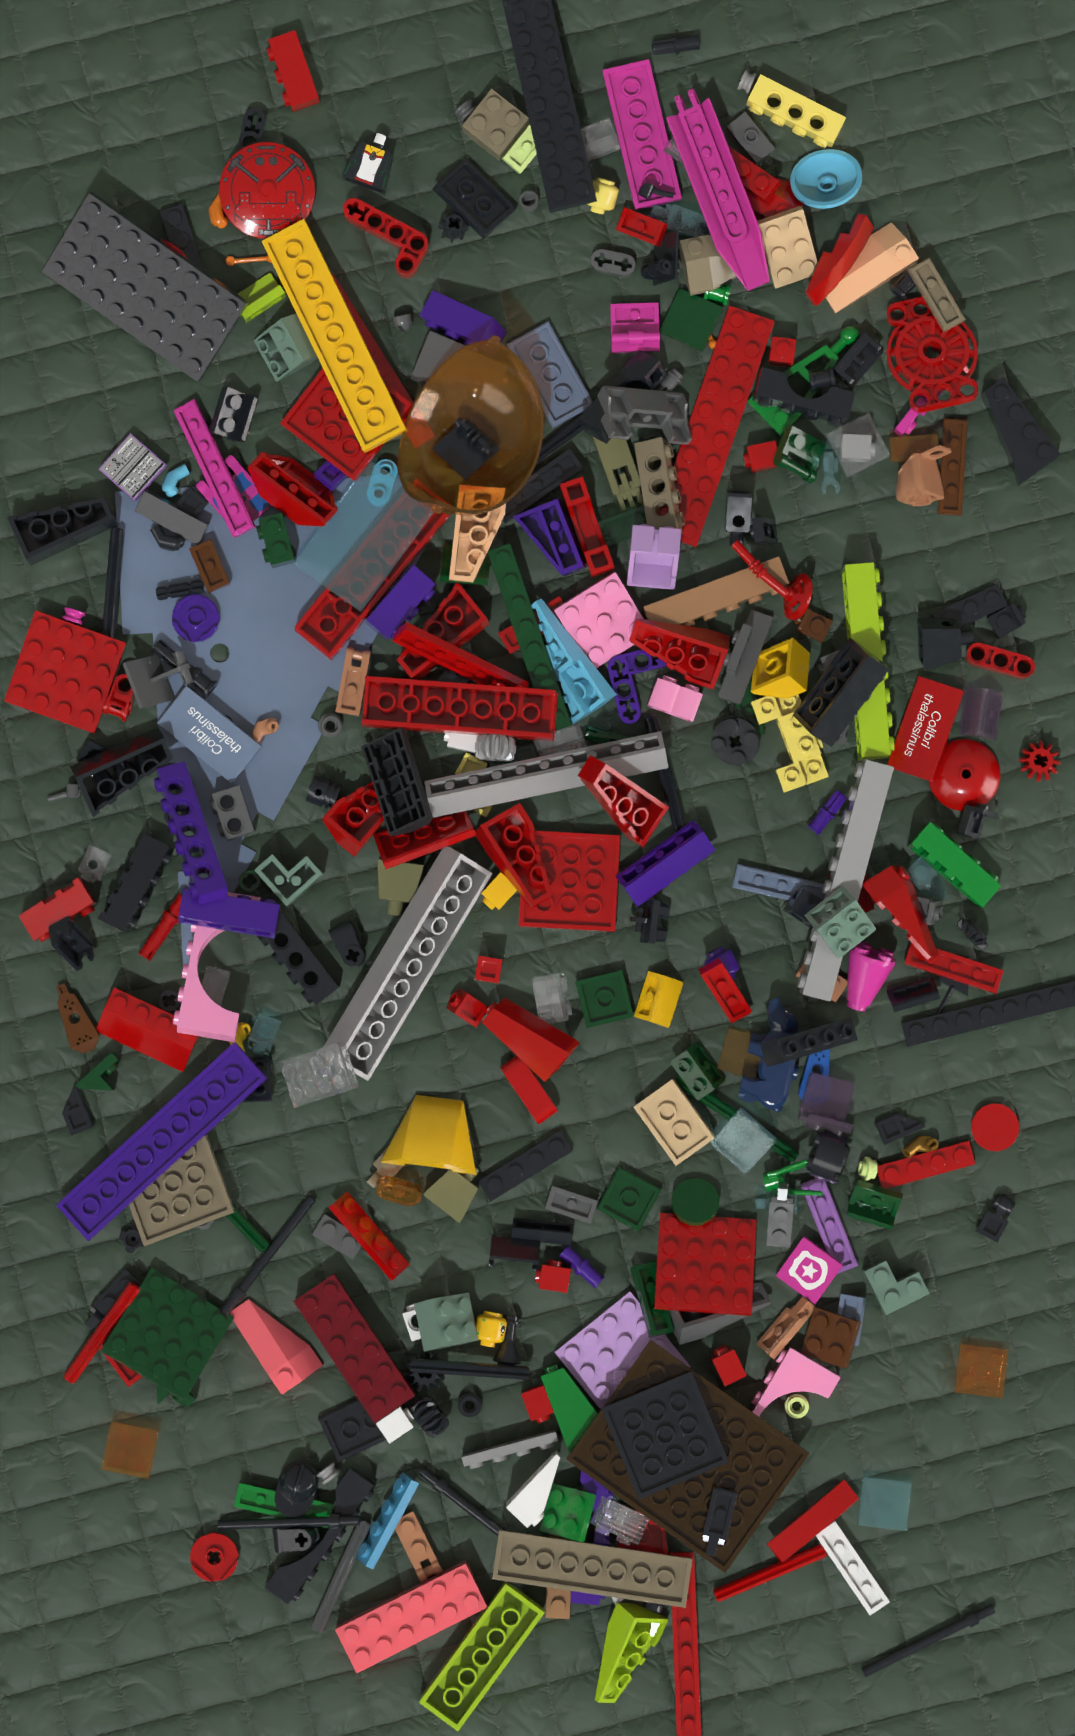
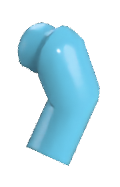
(172, 478)

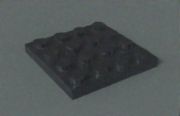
(664, 1435)

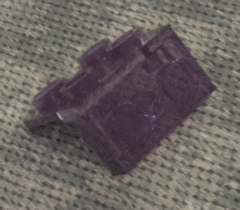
(826, 1103)

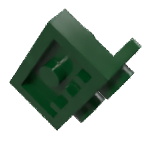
(697, 1071)

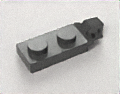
(780, 1218)

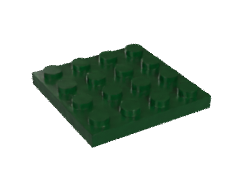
(167, 1334)

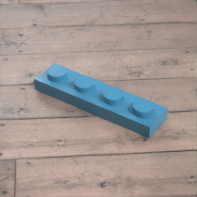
(387, 1520)

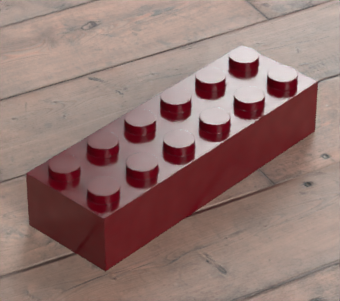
(354, 1348)

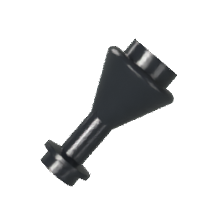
(508, 1353)

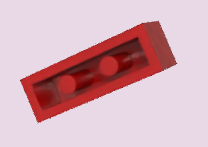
(292, 71)

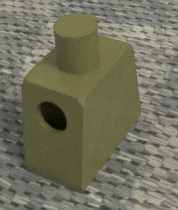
(398, 884)
(453, 1193)

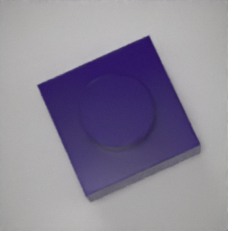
(330, 475)

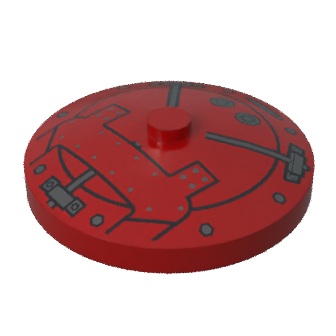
(266, 189)

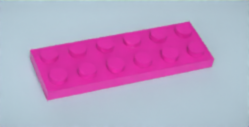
(641, 132)

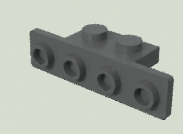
(744, 656)

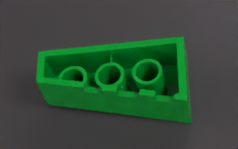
(954, 864)

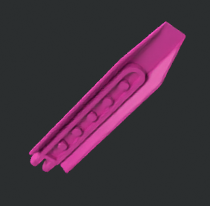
(719, 190)

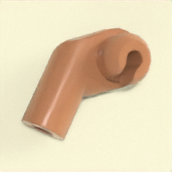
(264, 728)

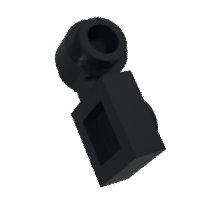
(993, 1224)

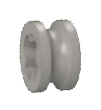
(746, 81)
(328, 1473)

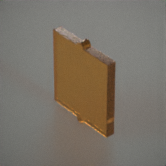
(735, 1055)

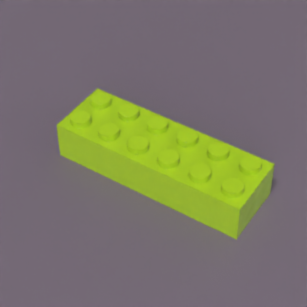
(481, 1655)

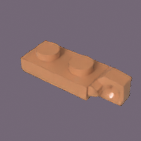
(785, 1327)

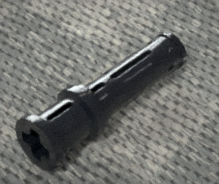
(201, 680)

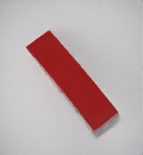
(835, 265)
(812, 1521)

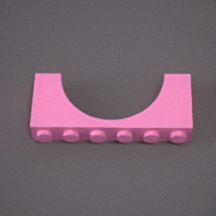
(198, 1012)
(794, 1374)

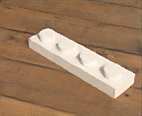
(852, 1568)

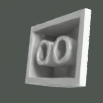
(532, 1496)

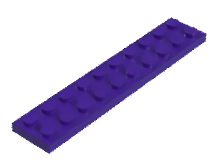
(161, 1141)

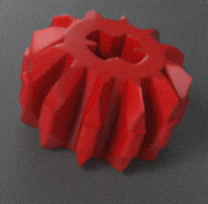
(1037, 769)

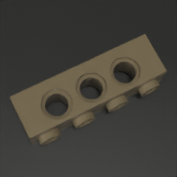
(647, 454)

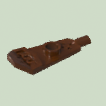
(82, 1027)

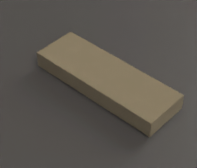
(936, 295)

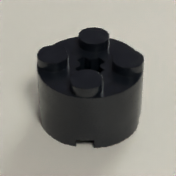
(829, 1157)

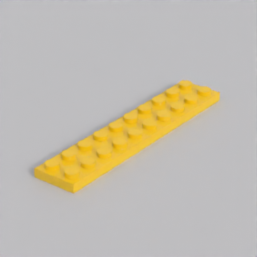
(334, 336)

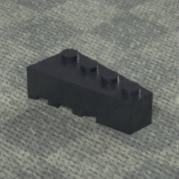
(59, 528)

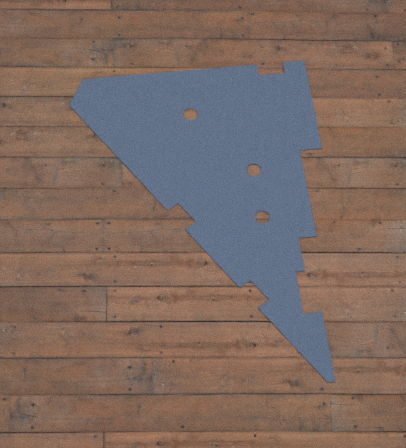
(268, 664)

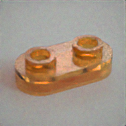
(398, 1190)

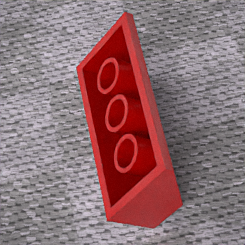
(146, 1029)

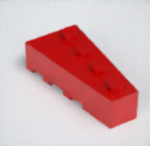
(625, 802)

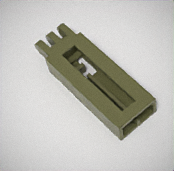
(614, 456)

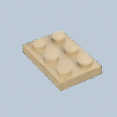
(788, 247)
(674, 1122)

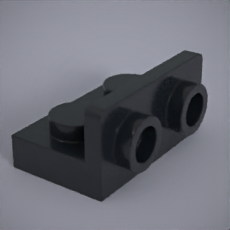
(233, 414)

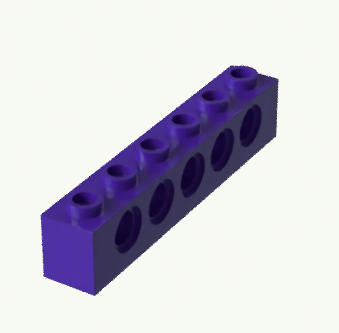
(178, 778)

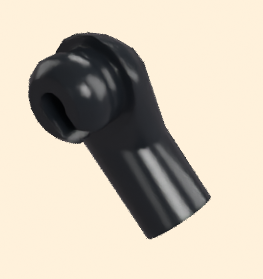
(165, 541)

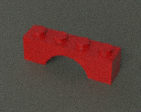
(586, 527)

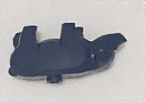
(775, 1080)

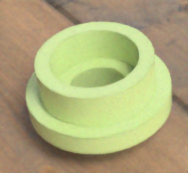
(867, 1169)
(796, 1413)

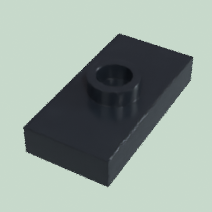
(913, 994)

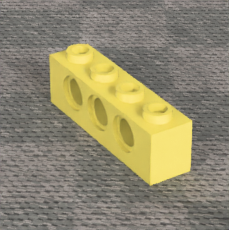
(789, 99)

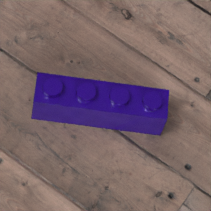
(665, 863)
(231, 914)

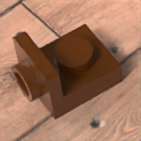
(813, 625)

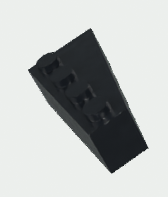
(1020, 435)
(120, 768)
(136, 883)

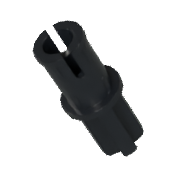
(675, 45)

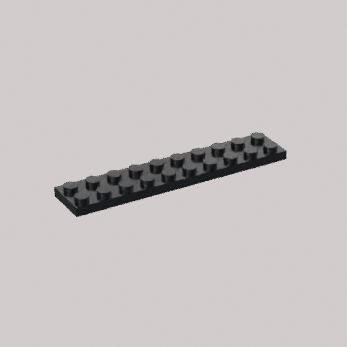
(550, 103)

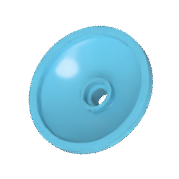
(826, 178)

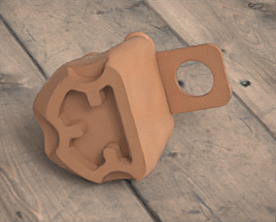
(920, 478)

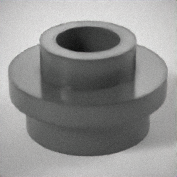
(337, 725)

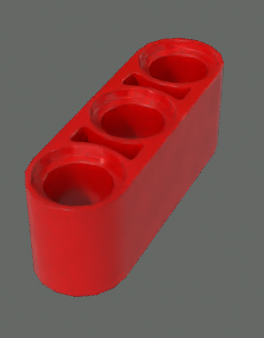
(987, 661)
(528, 1089)

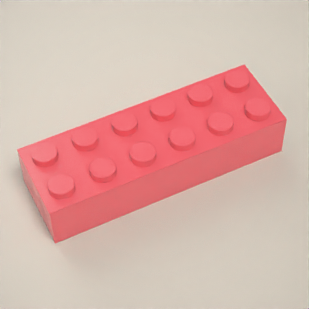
(411, 1616)

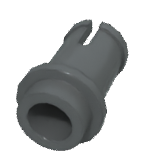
(670, 381)

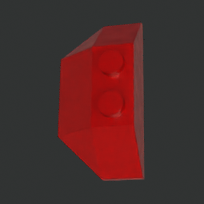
(292, 490)

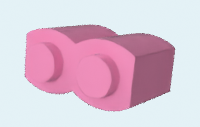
(675, 699)

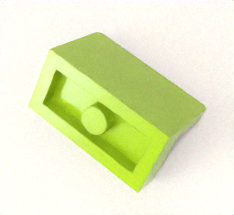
(261, 296)

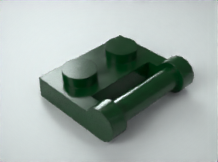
(802, 446)

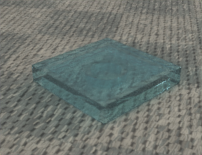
(743, 1141)
(884, 1503)

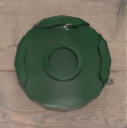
(695, 1201)

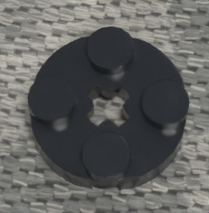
(722, 744)

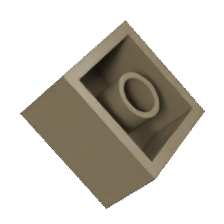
(495, 124)

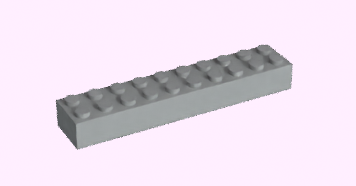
(409, 959)

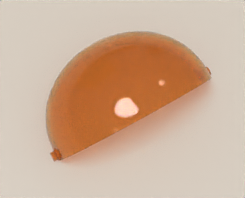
(497, 396)

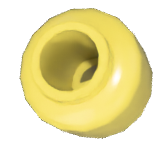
(606, 195)

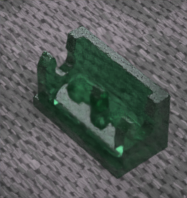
(620, 526)

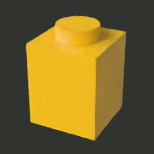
(498, 892)

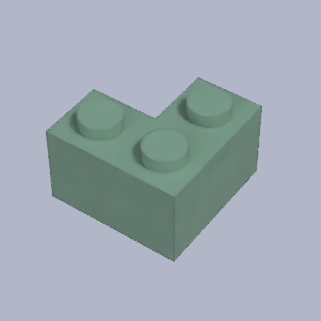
(285, 883)
(894, 1293)

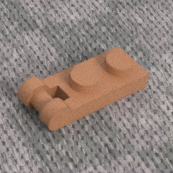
(352, 682)
(417, 1546)

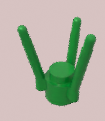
(772, 1179)

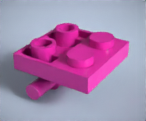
(635, 327)

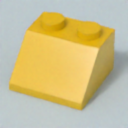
(781, 670)

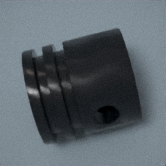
(329, 795)

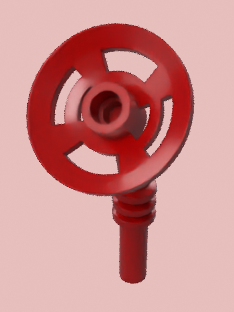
(790, 594)

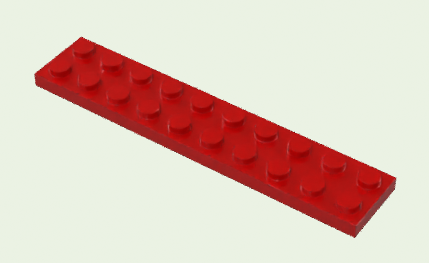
(718, 416)

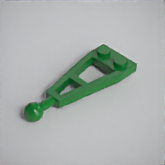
(774, 416)

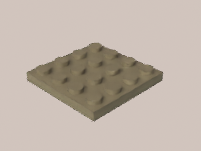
(183, 1196)

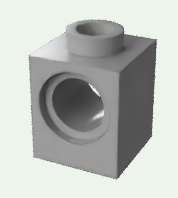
(856, 448)

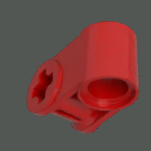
(120, 699)

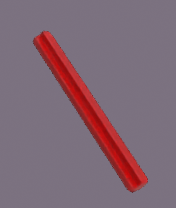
(101, 1332)
(769, 1573)

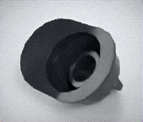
(296, 1489)

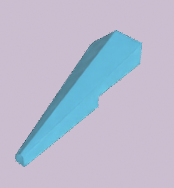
(581, 682)

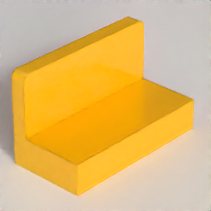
(658, 999)

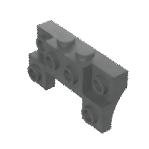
(644, 409)

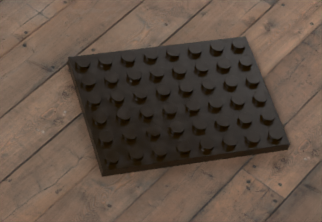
(757, 1453)

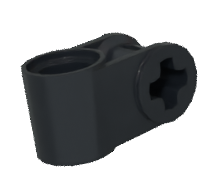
(345, 940)
(295, 1538)

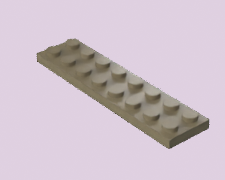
(592, 1568)

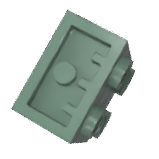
(840, 921)

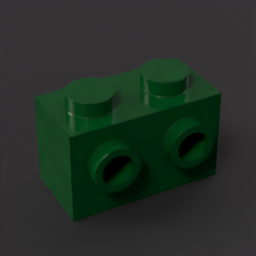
(277, 541)

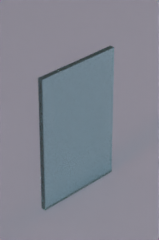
(364, 537)

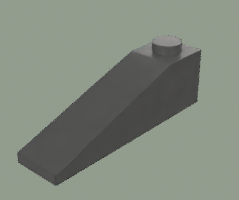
(696, 1325)

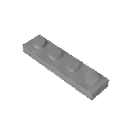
(500, 1452)

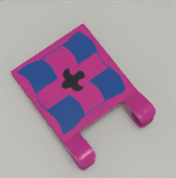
(246, 487)

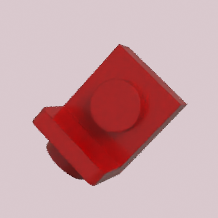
(467, 1007)

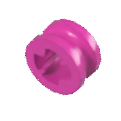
(73, 616)

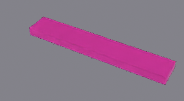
(214, 468)

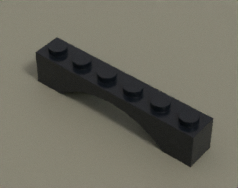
(290, 1576)

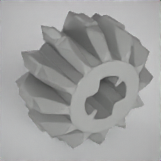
(495, 748)

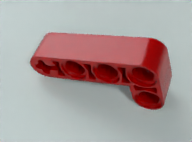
(383, 233)

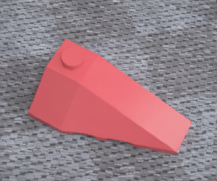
(278, 1349)

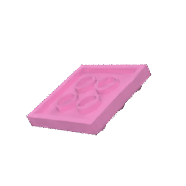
(600, 619)

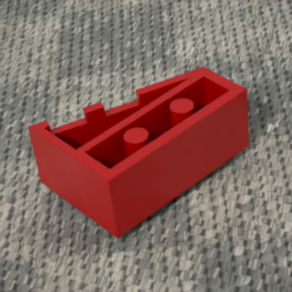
(65, 902)

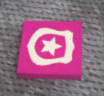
(809, 1270)

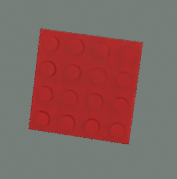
(323, 426)
(65, 671)
(581, 881)
(705, 1265)

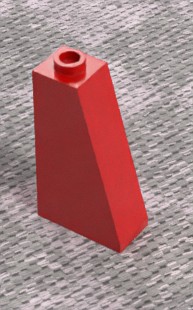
(530, 1037)

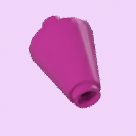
(867, 974)

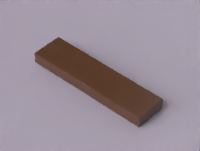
(953, 466)

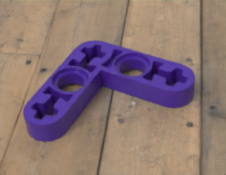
(630, 669)

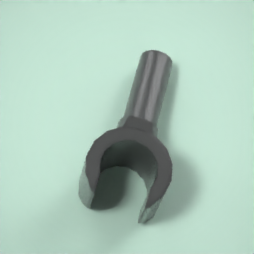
(72, 792)

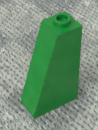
(569, 1404)

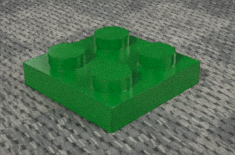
(568, 1513)

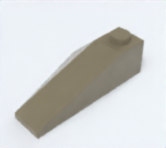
(703, 265)

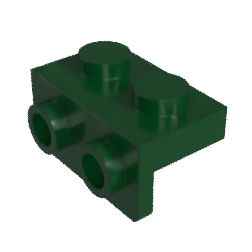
(874, 1204)

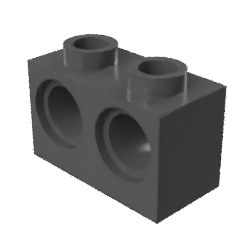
(237, 811)

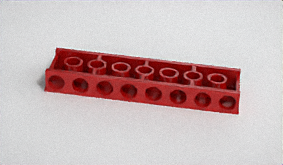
(333, 622)
(459, 708)

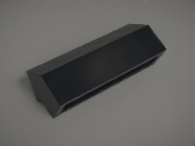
(542, 1231)

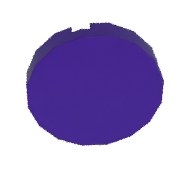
(195, 618)

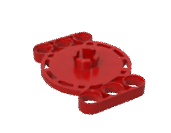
(927, 373)

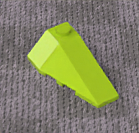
(627, 1640)

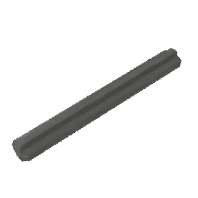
(340, 1576)

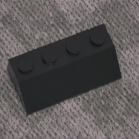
(840, 692)

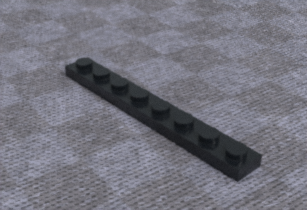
(989, 1014)

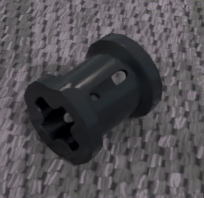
(903, 286)
(821, 378)

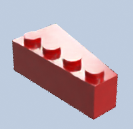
(454, 621)

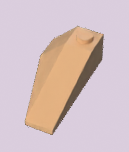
(882, 259)
(472, 541)

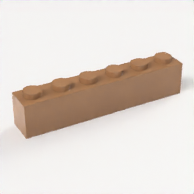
(715, 596)

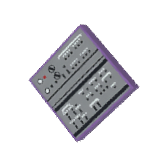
(132, 467)

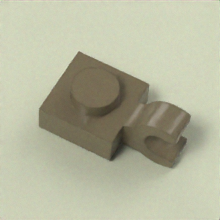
(383, 1170)

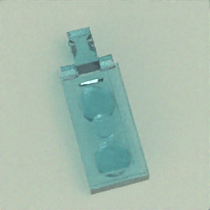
(682, 220)

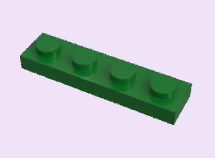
(262, 1501)

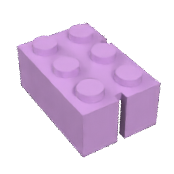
(653, 556)

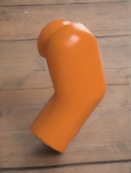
(216, 214)

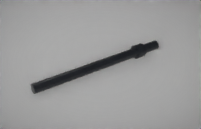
(239, 1293)
(441, 1486)
(334, 1521)
(971, 1619)

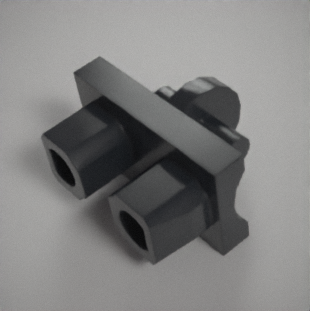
(648, 921)

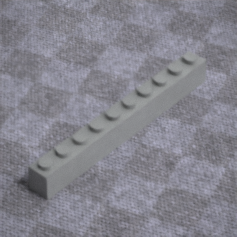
(541, 774)
(847, 868)

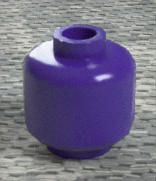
(726, 957)

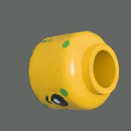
(490, 1328)

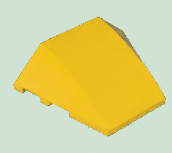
(433, 1136)

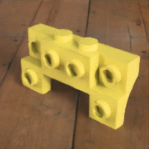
(801, 745)

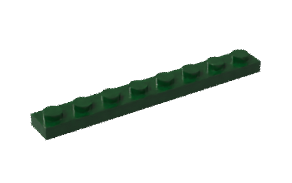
(526, 627)

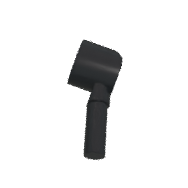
(648, 189)

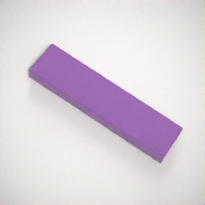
(829, 1224)

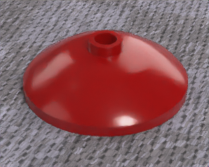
(956, 791)

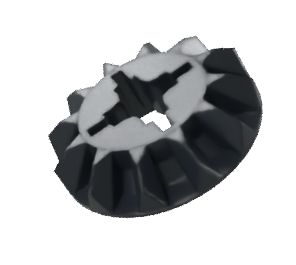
(973, 933)

